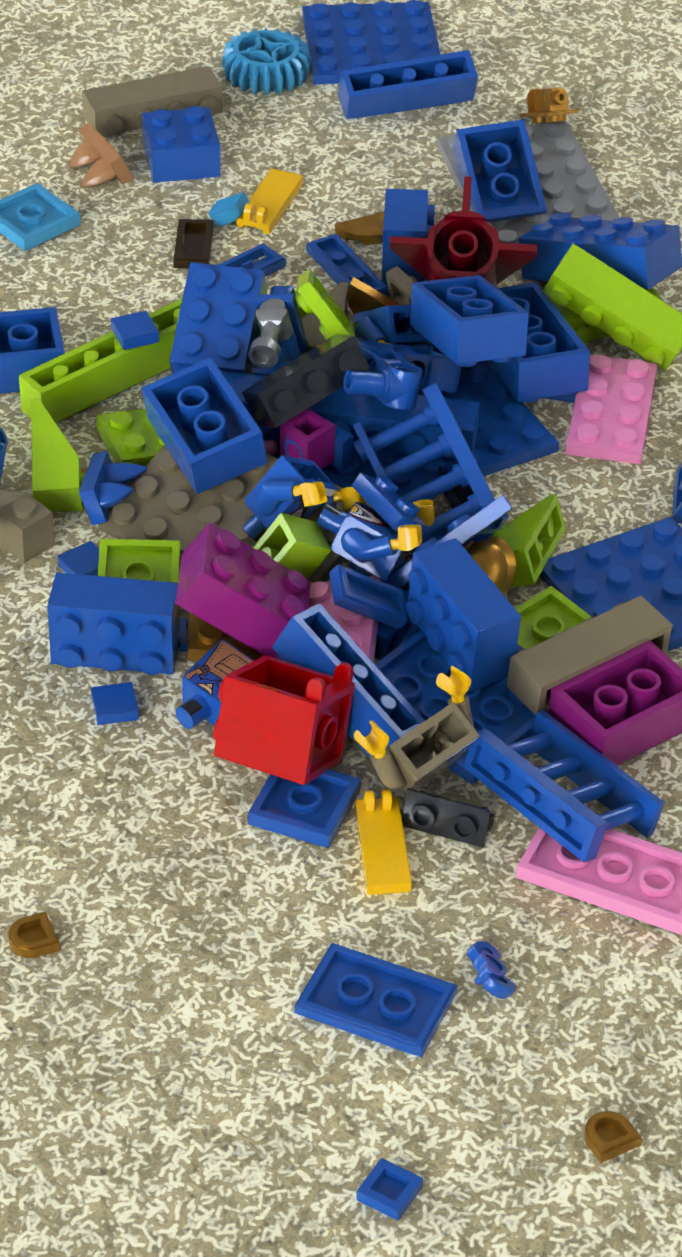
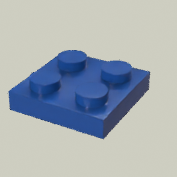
(305, 811)

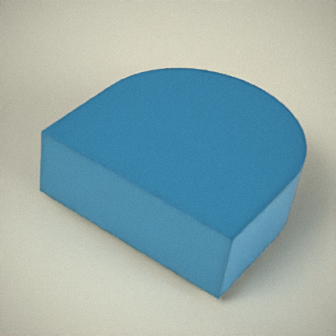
(228, 209)

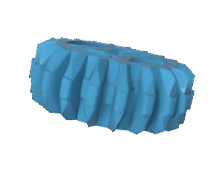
(266, 61)

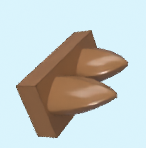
(104, 159)

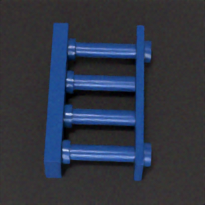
(448, 443)
(547, 803)

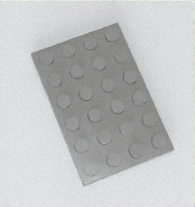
(564, 176)

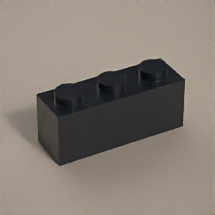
(304, 380)

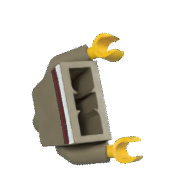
(428, 747)

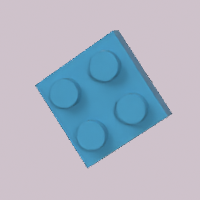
(35, 217)

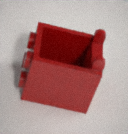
(284, 718)

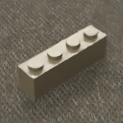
(121, 105)
(583, 647)

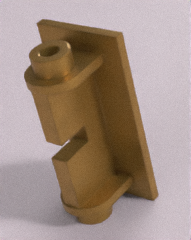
(547, 105)

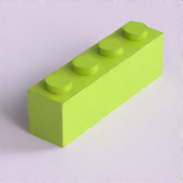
(617, 306)

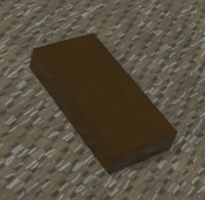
(193, 242)

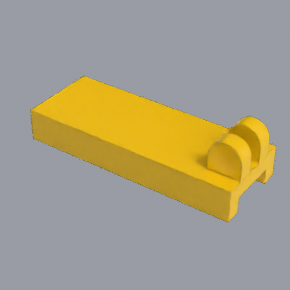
(270, 200)
(382, 844)

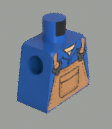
(203, 681)

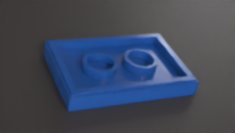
(376, 999)

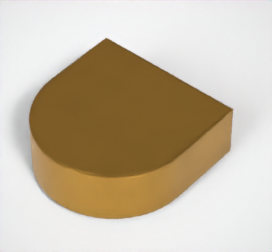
(33, 936)
(610, 1135)

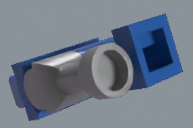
(281, 331)

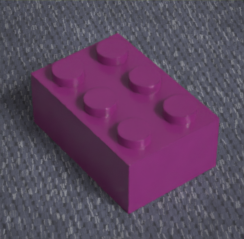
(239, 589)
(623, 703)

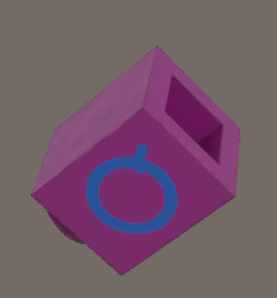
(308, 438)

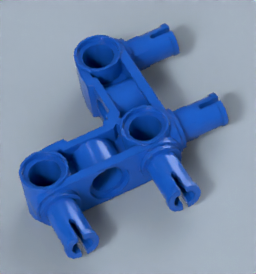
(397, 380)

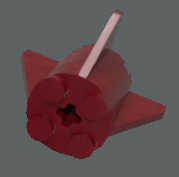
(463, 247)

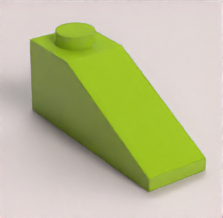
(54, 464)
(534, 538)

